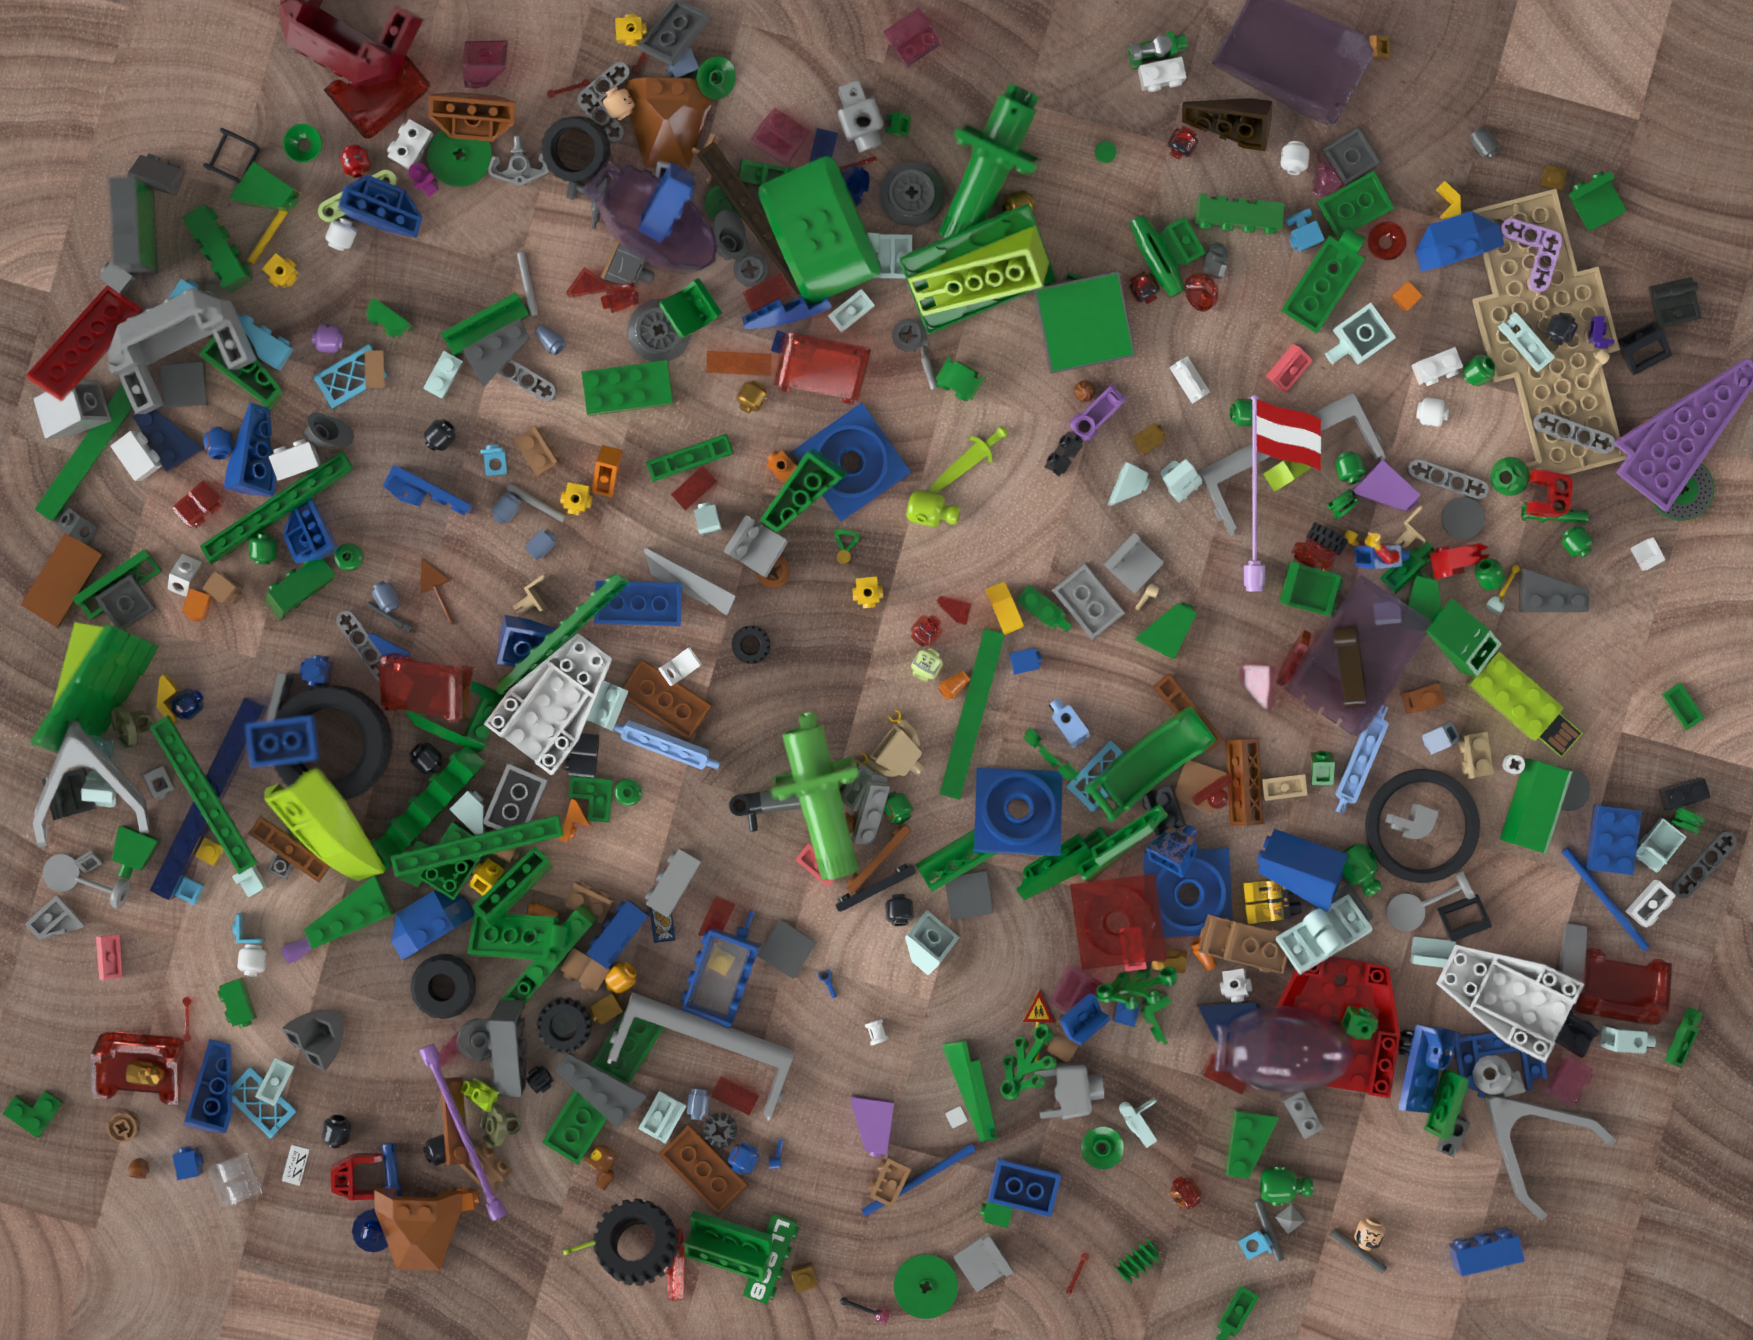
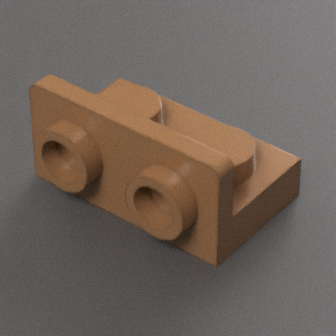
(537, 451)
(597, 902)
(492, 1164)
(889, 1181)

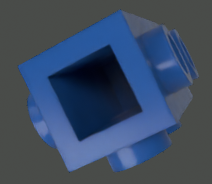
(316, 670)

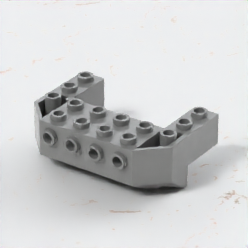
(168, 329)

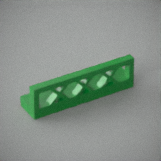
(484, 323)
(114, 576)
(954, 854)

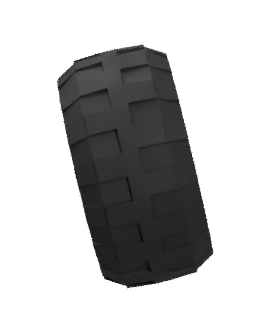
(426, 998)

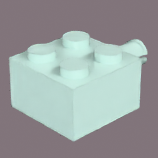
(1360, 336)

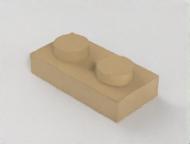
(1284, 787)

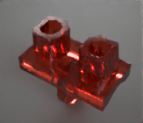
(620, 298)

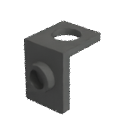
(72, 523)

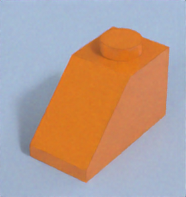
(607, 471)

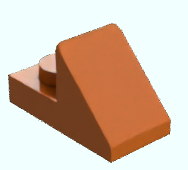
(574, 815)

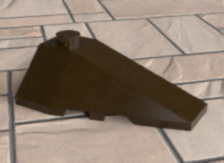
(1239, 120)

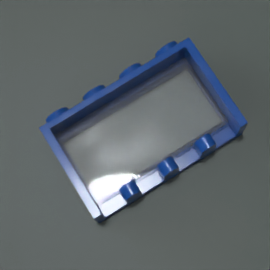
(720, 976)

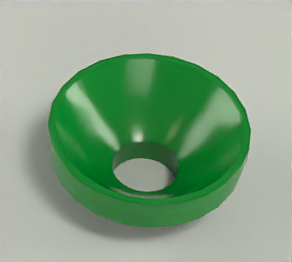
(295, 135)
(1519, 472)

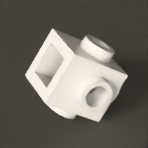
(1230, 980)

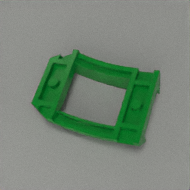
(476, 731)

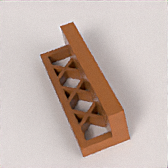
(1239, 789)

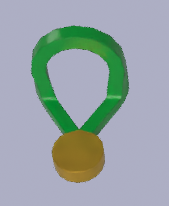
(844, 556)

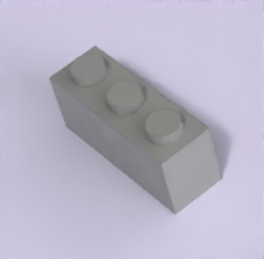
(672, 882)

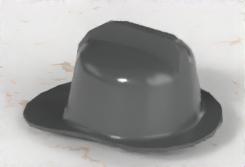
(730, 235)
(327, 431)

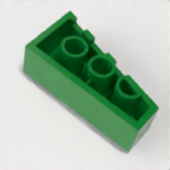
(250, 378)
(804, 487)
(357, 910)

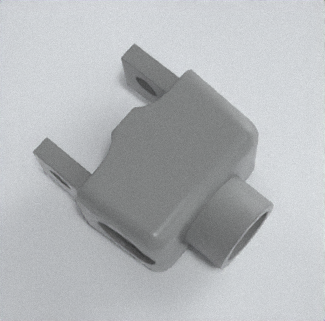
(857, 107)
(1073, 1090)

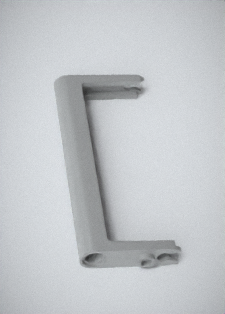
(1243, 458)
(709, 1032)

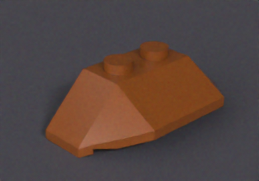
(472, 115)

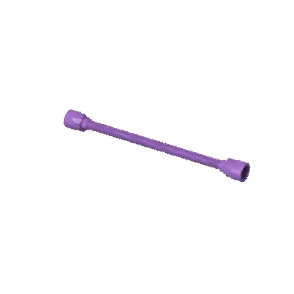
(494, 1205)

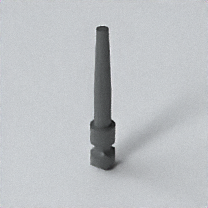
(398, 622)

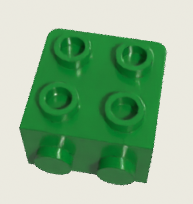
(1597, 200)
(690, 308)
(1148, 1011)

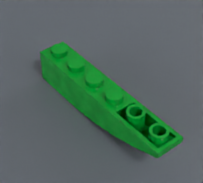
(540, 970)

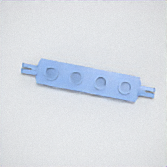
(666, 745)
(1361, 761)

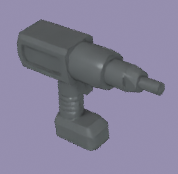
(575, 187)

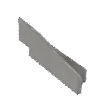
(691, 583)

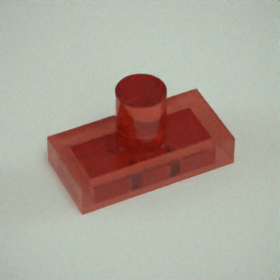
(734, 1095)

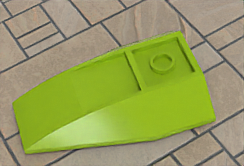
(325, 825)

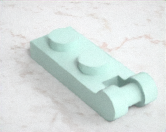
(1526, 342)

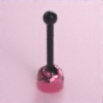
(881, 1315)

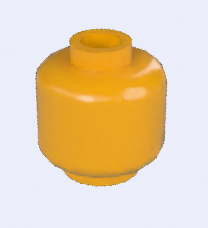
(620, 977)

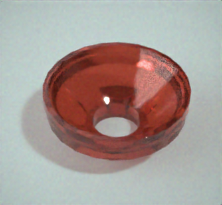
(1396, 235)
(1198, 294)

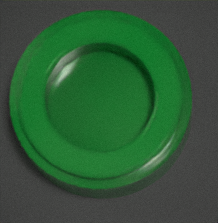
(1105, 152)

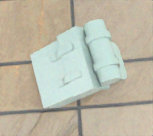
(1181, 479)
(98, 790)
(1659, 845)
(1137, 1123)

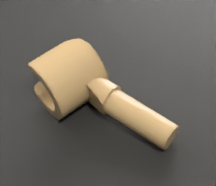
(1603, 357)
(1151, 590)

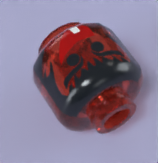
(1182, 143)
(1144, 287)

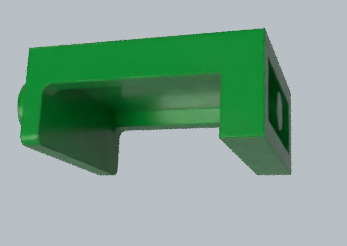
(1310, 589)

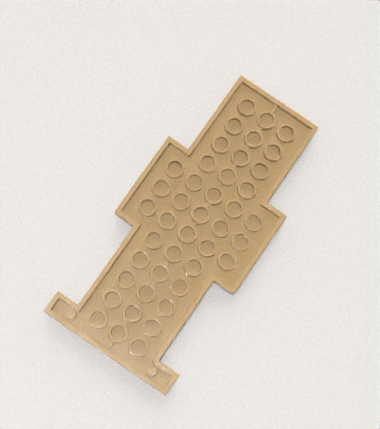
(1564, 383)

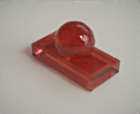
(1215, 795)

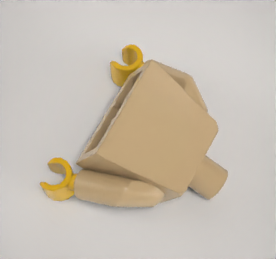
(897, 751)

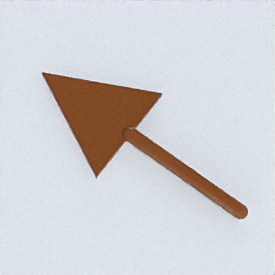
(430, 580)

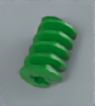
(1138, 1261)

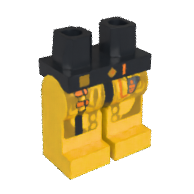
(1276, 905)

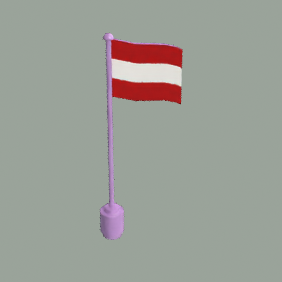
(1287, 437)

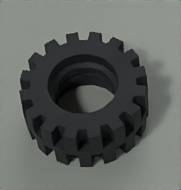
(1327, 538)
(750, 631)

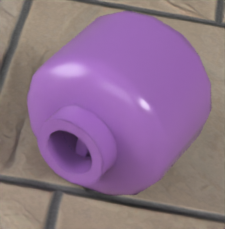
(328, 338)

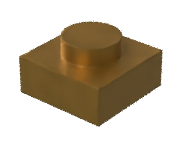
(1381, 46)
(1553, 178)

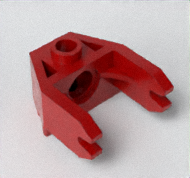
(1452, 561)
(345, 1167)

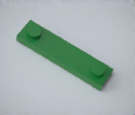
(689, 457)

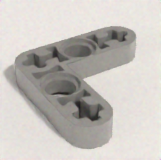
(598, 97)

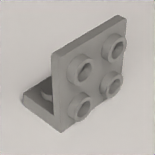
(755, 546)
(1133, 563)
(983, 1262)

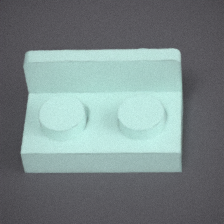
(607, 705)

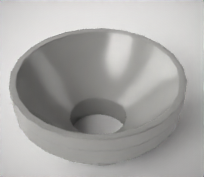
(1503, 1075)

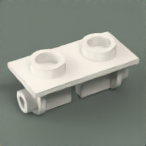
(1189, 379)

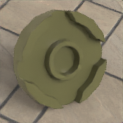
(127, 725)
(496, 1125)

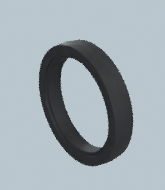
(1472, 825)

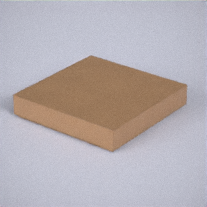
(1192, 780)

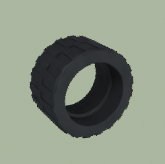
(550, 153)

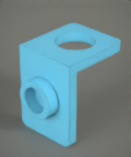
(490, 453)
(238, 931)
(1263, 1241)

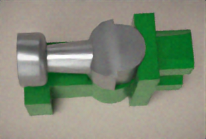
(1156, 49)

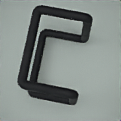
(225, 132)

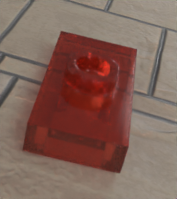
(766, 292)
(694, 488)
(717, 915)

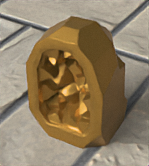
(1174, 959)
(144, 1073)

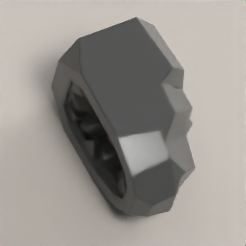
(1216, 261)

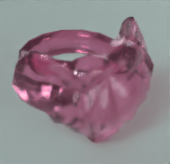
(1327, 180)

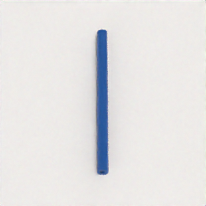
(1605, 899)
(925, 1176)

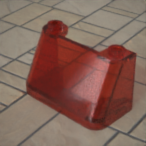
(378, 105)
(821, 367)
(424, 687)
(1625, 989)
(117, 1049)

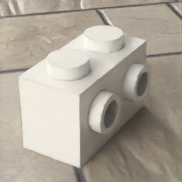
(1162, 74)
(410, 144)
(1441, 364)
(136, 455)
(294, 459)
(1651, 903)

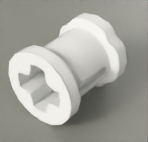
(1519, 766)
(876, 1031)

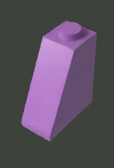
(1387, 488)
(874, 1122)

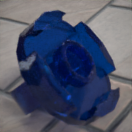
(857, 182)
(368, 1232)

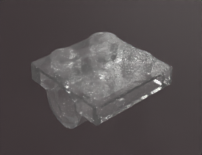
(234, 1180)

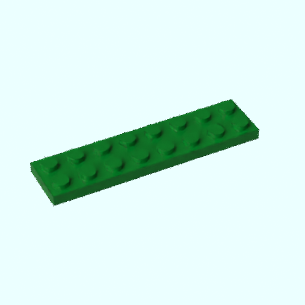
(579, 1120)

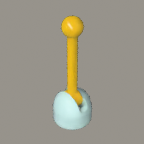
(1497, 603)

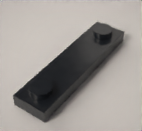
(847, 901)

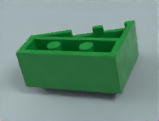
(298, 587)
(1247, 1140)

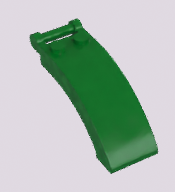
(1150, 761)

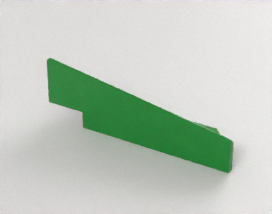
(1119, 843)
(1054, 869)
(972, 1087)

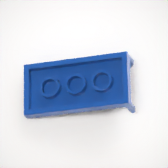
(401, 481)
(643, 605)
(1423, 1066)

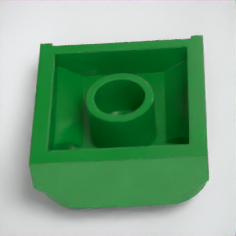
(381, 314)

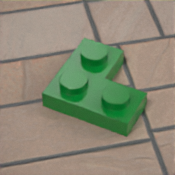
(597, 791)
(34, 1118)

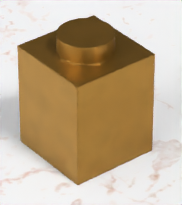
(1149, 438)
(606, 1008)
(804, 1277)

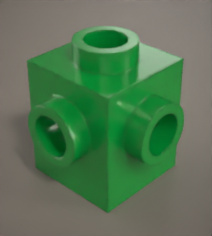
(1359, 1022)

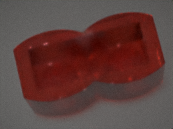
(198, 504)

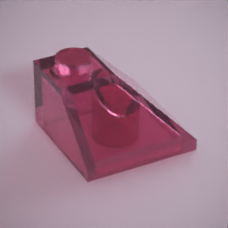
(483, 62)
(1258, 683)

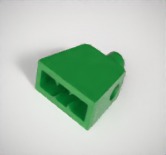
(133, 850)

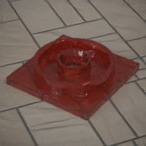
(1139, 903)

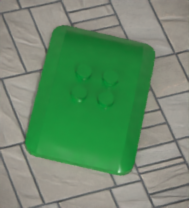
(819, 230)

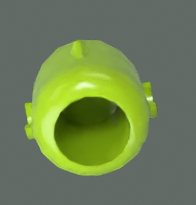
(930, 509)

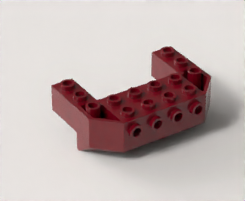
(345, 48)

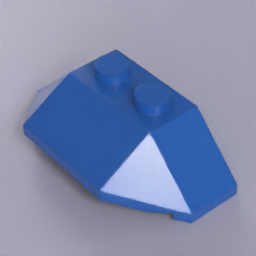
(381, 206)
(1457, 240)
(308, 534)
(427, 921)

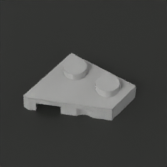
(54, 919)

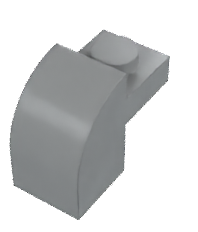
(1419, 823)

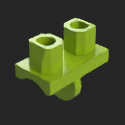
(480, 1093)

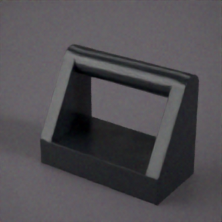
(1640, 339)
(1468, 929)

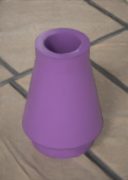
(295, 950)

